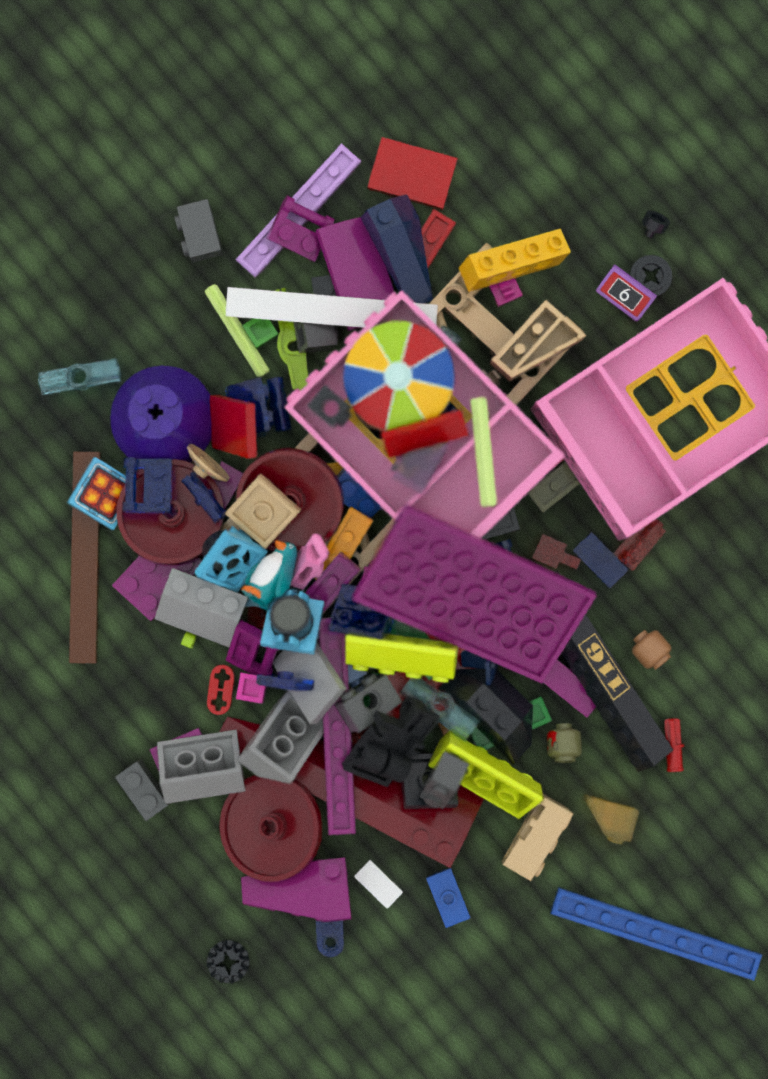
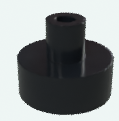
(655, 223)

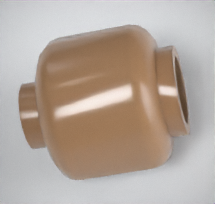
(651, 649)

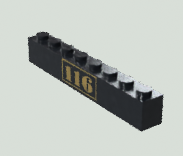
(615, 697)

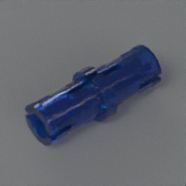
(278, 404)
(204, 497)

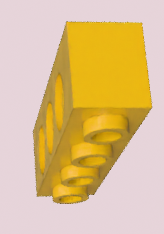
(514, 260)

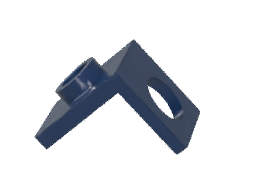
(474, 661)

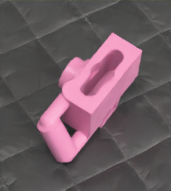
(309, 562)

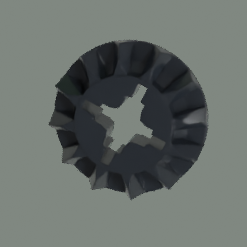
(651, 263)
(217, 955)

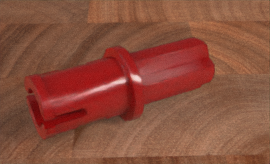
(673, 736)

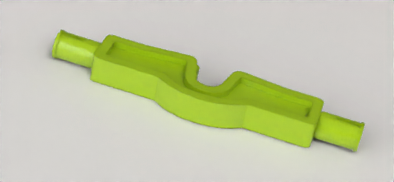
(293, 359)

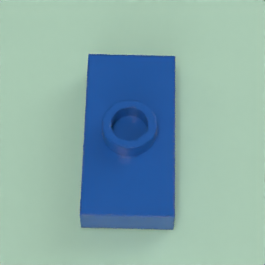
(448, 897)

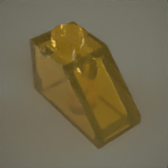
(613, 818)

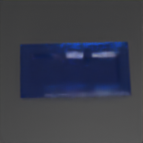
(600, 560)
(286, 681)

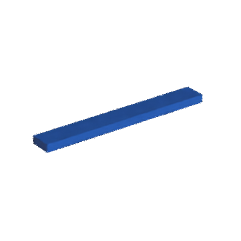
(656, 933)

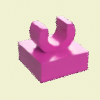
(505, 292)
(249, 690)

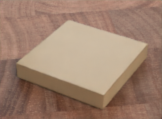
(263, 511)

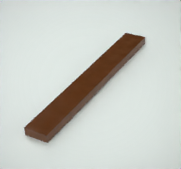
(84, 575)

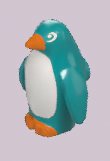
(271, 575)

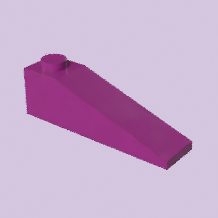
(315, 892)

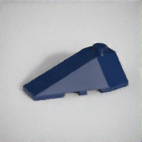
(399, 241)

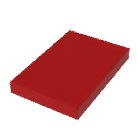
(412, 172)
(233, 426)

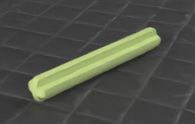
(237, 332)
(483, 452)

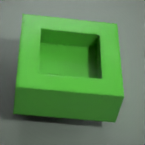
(260, 331)

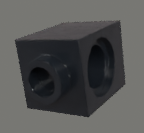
(318, 404)

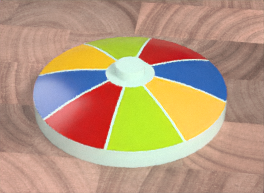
(398, 375)

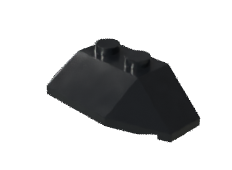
(499, 707)

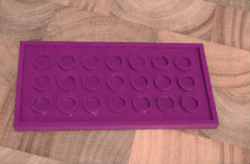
(473, 594)

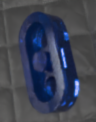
(326, 930)

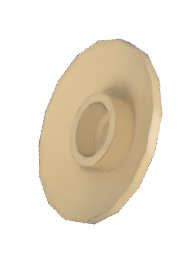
(206, 464)

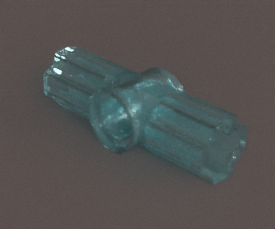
(63, 379)
(453, 718)

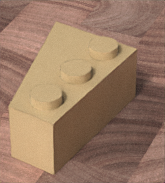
(537, 341)
(537, 838)

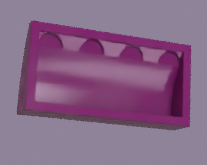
(354, 262)

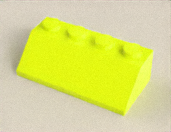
(403, 654)
(491, 777)

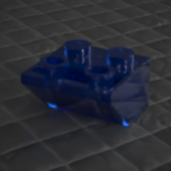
(257, 393)
(357, 619)

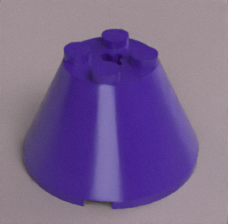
(184, 418)

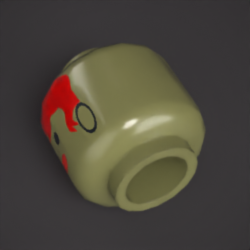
(564, 743)

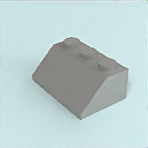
(200, 607)
(281, 742)
(200, 766)

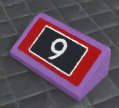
(626, 293)

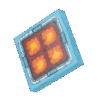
(99, 493)

